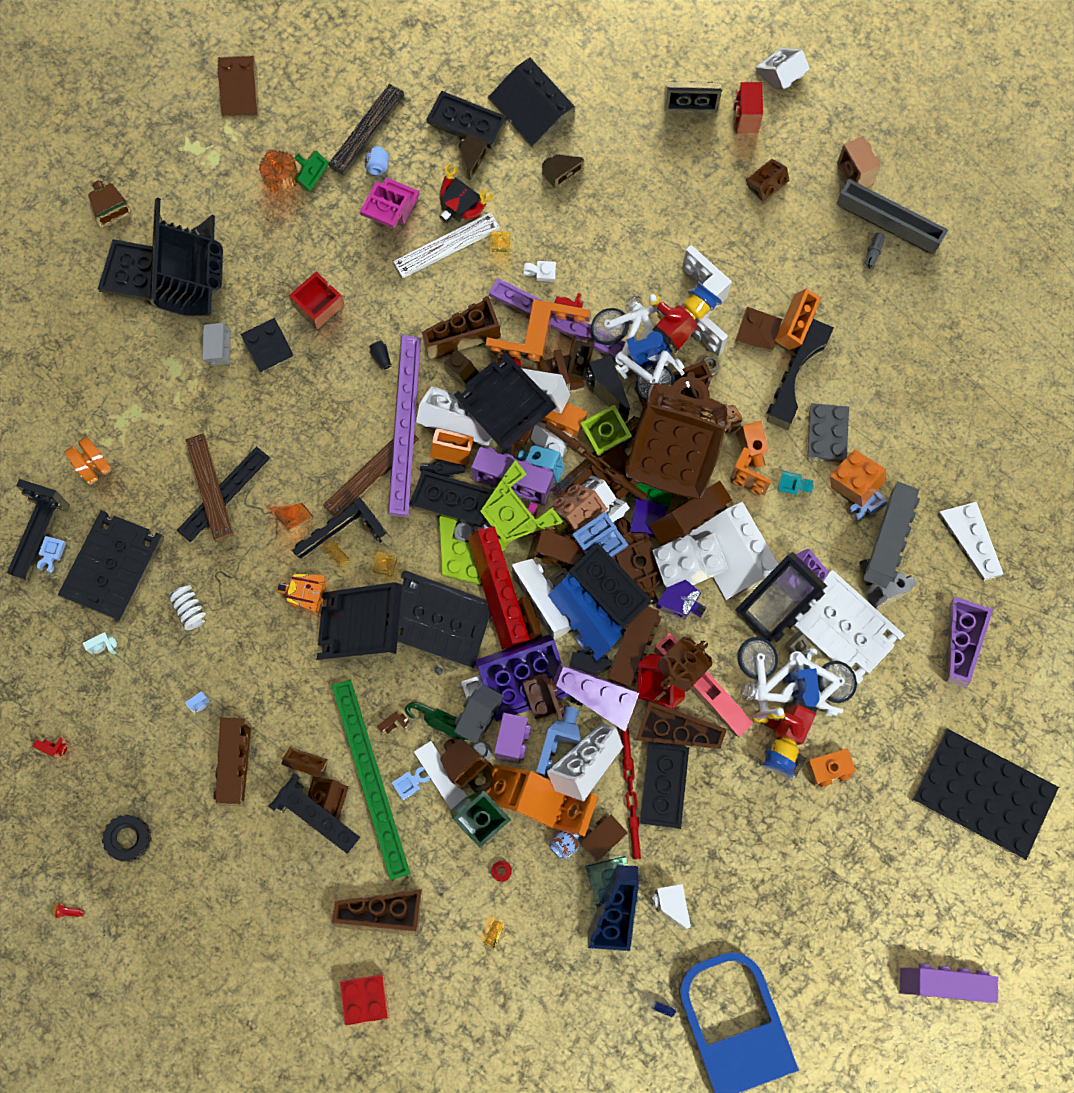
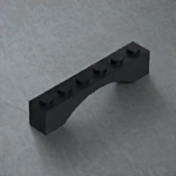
(786, 406)

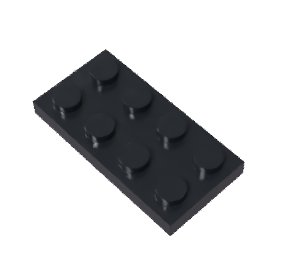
(465, 118)
(450, 498)
(611, 585)
(664, 786)

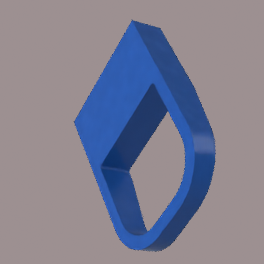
(748, 1056)

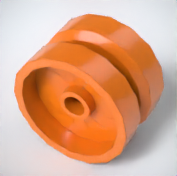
(87, 461)

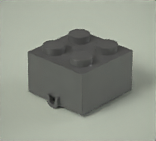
(478, 713)

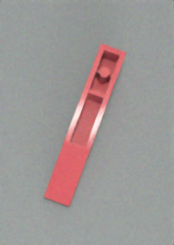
(712, 695)

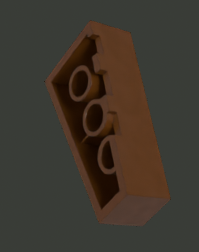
(691, 514)

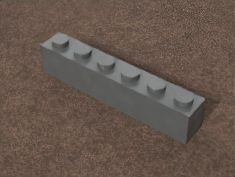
(891, 216)
(891, 535)

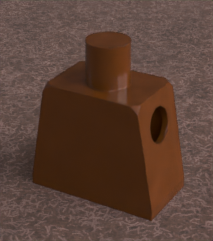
(461, 762)

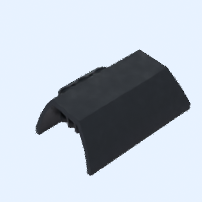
(184, 266)

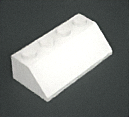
(445, 412)
(533, 584)

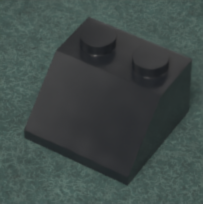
(267, 345)

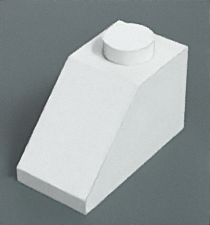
(544, 438)

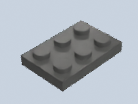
(828, 432)

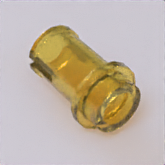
(337, 554)
(494, 934)

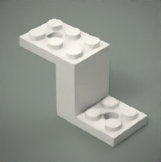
(715, 281)

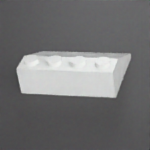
(743, 549)

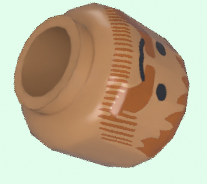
(734, 420)

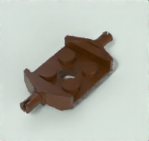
(639, 546)
(678, 669)

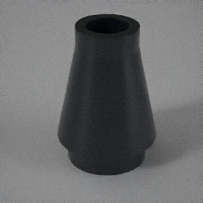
(380, 354)

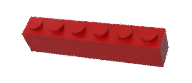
(498, 588)

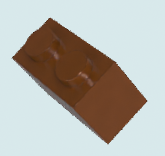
(603, 837)

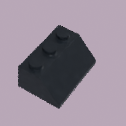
(692, 96)

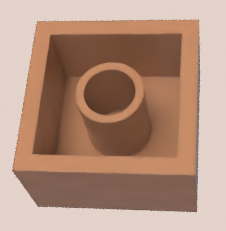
(859, 162)

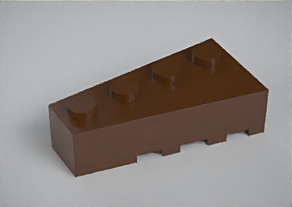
(462, 330)
(556, 549)
(633, 645)
(676, 728)
(232, 761)
(382, 913)

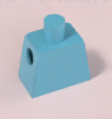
(546, 458)

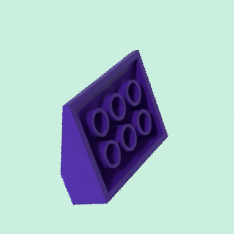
(511, 666)

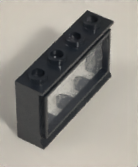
(782, 598)

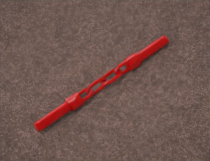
(633, 821)

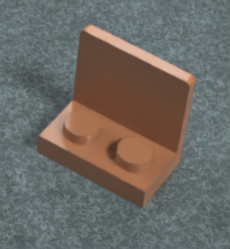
(579, 506)

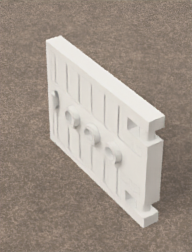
(848, 627)

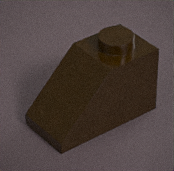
(472, 154)
(561, 168)
(580, 356)
(460, 368)

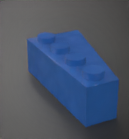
(586, 616)

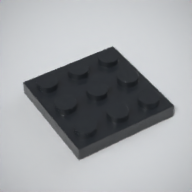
(127, 270)

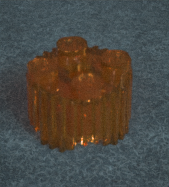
(278, 170)

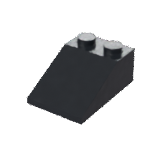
(607, 385)

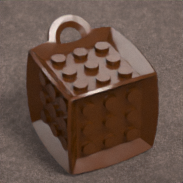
(677, 439)

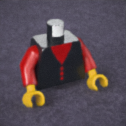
(459, 200)

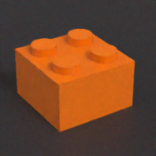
(858, 478)

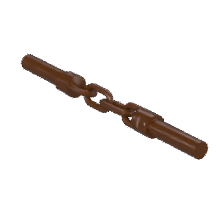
(574, 444)

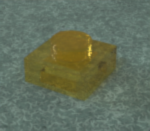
(501, 242)
(385, 564)

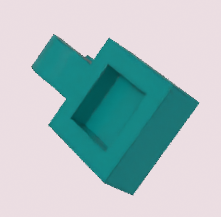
(792, 482)

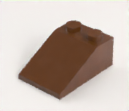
(238, 85)

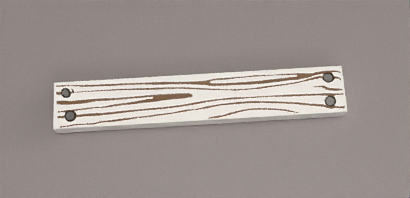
(446, 245)

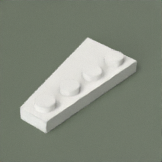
(971, 533)

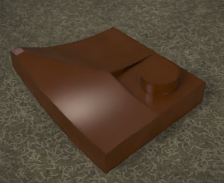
(758, 330)

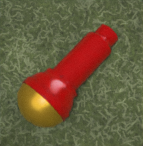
(59, 910)

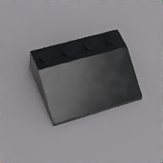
(532, 102)

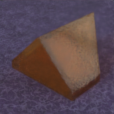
(291, 516)

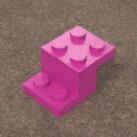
(389, 203)

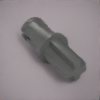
(874, 250)

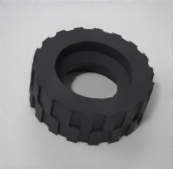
(110, 838)

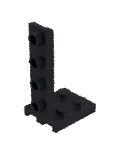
(47, 505)
(337, 524)
(292, 798)

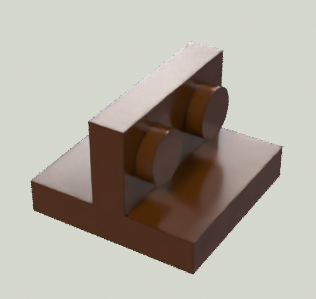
(559, 365)
(328, 794)

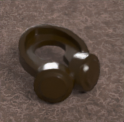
(487, 773)

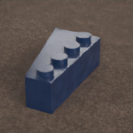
(616, 912)

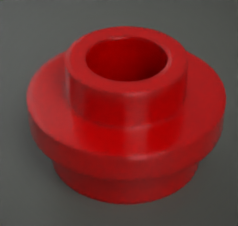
(501, 878)

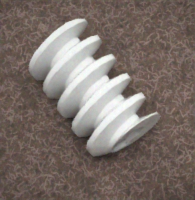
(186, 607)

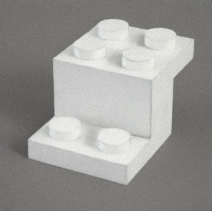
(615, 507)
(690, 560)

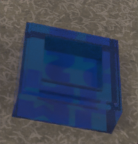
(664, 1009)

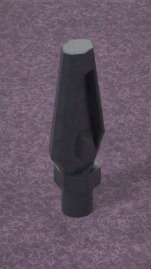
(443, 468)

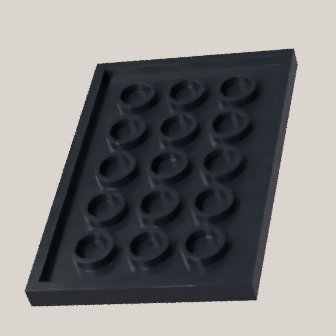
(985, 794)

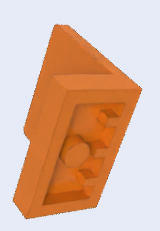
(744, 477)

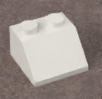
(783, 67)
(672, 905)

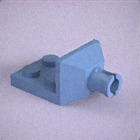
(561, 731)

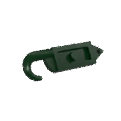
(435, 718)

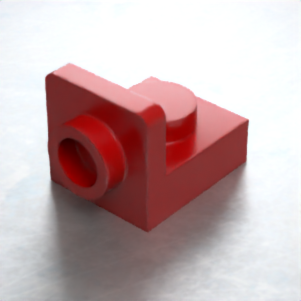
(566, 301)
(51, 749)

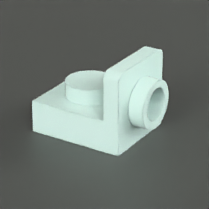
(99, 643)

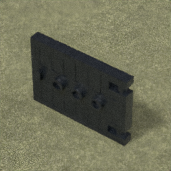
(505, 401)
(111, 566)
(441, 620)
(360, 622)

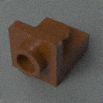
(390, 724)

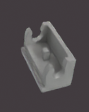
(216, 344)

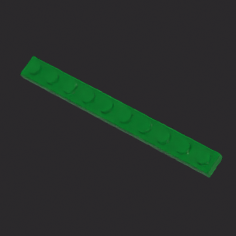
(371, 780)

